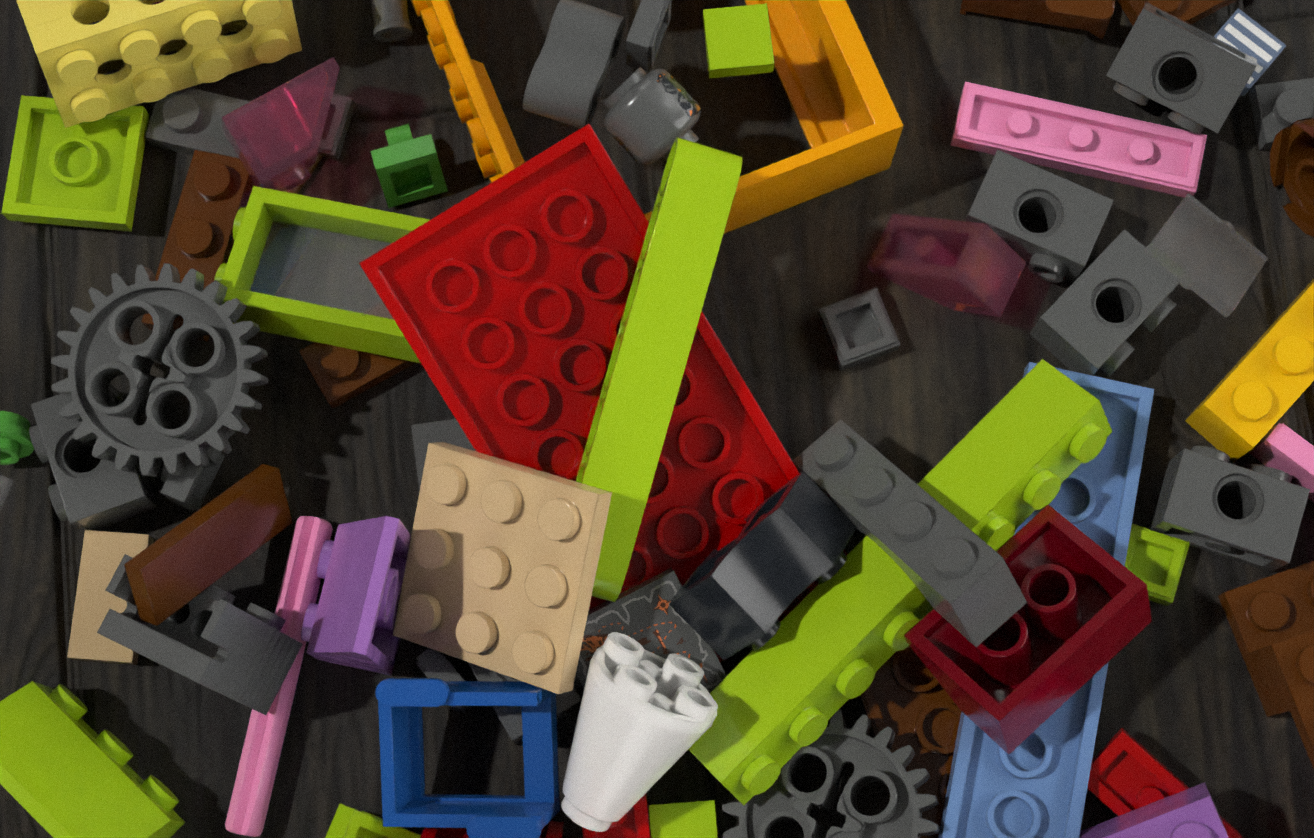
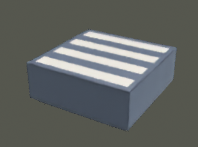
(1252, 39)

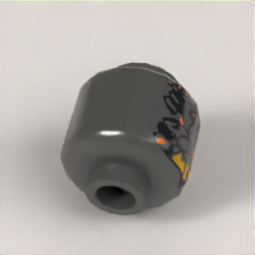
(650, 115)

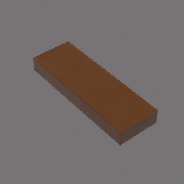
(208, 544)

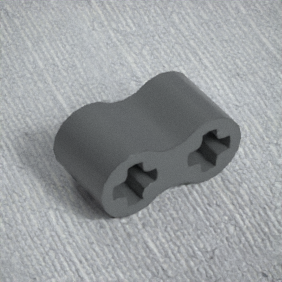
(574, 63)

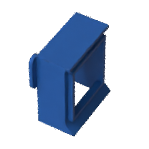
(483, 815)

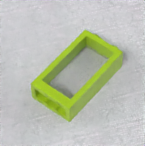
(303, 275)

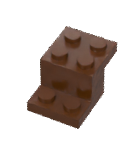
(1276, 639)

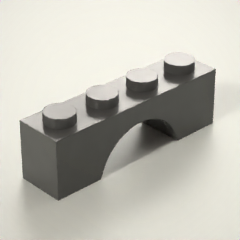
(939, 554)

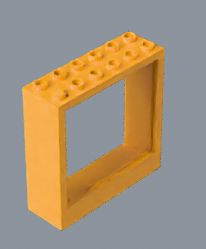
(819, 66)

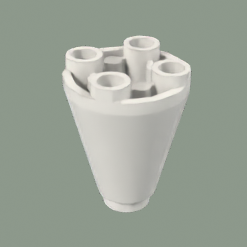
(631, 728)

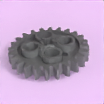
(105, 350)
(871, 763)

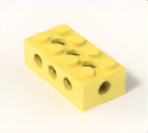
(135, 39)

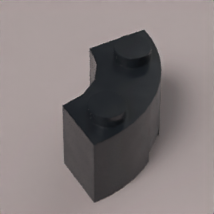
(751, 581)

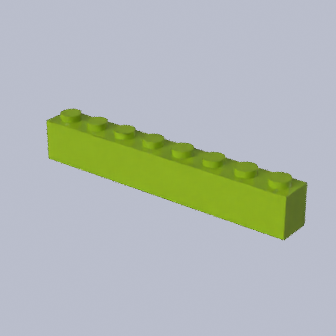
(859, 616)

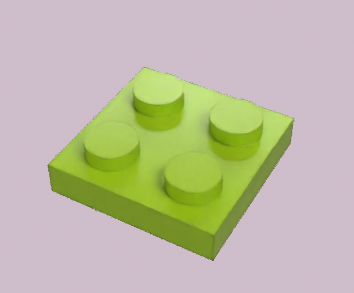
(76, 172)

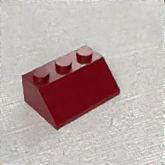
(1074, 622)

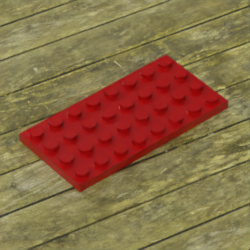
(516, 327)

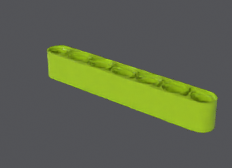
(655, 344)

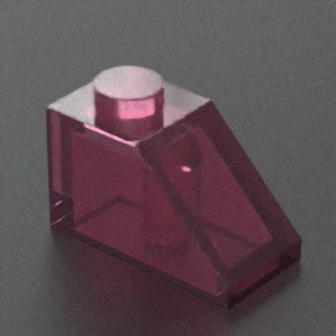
(284, 128)
(949, 262)

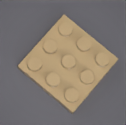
(502, 565)

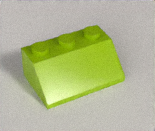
(74, 777)

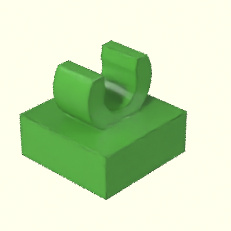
(408, 167)

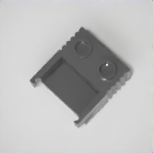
(209, 642)

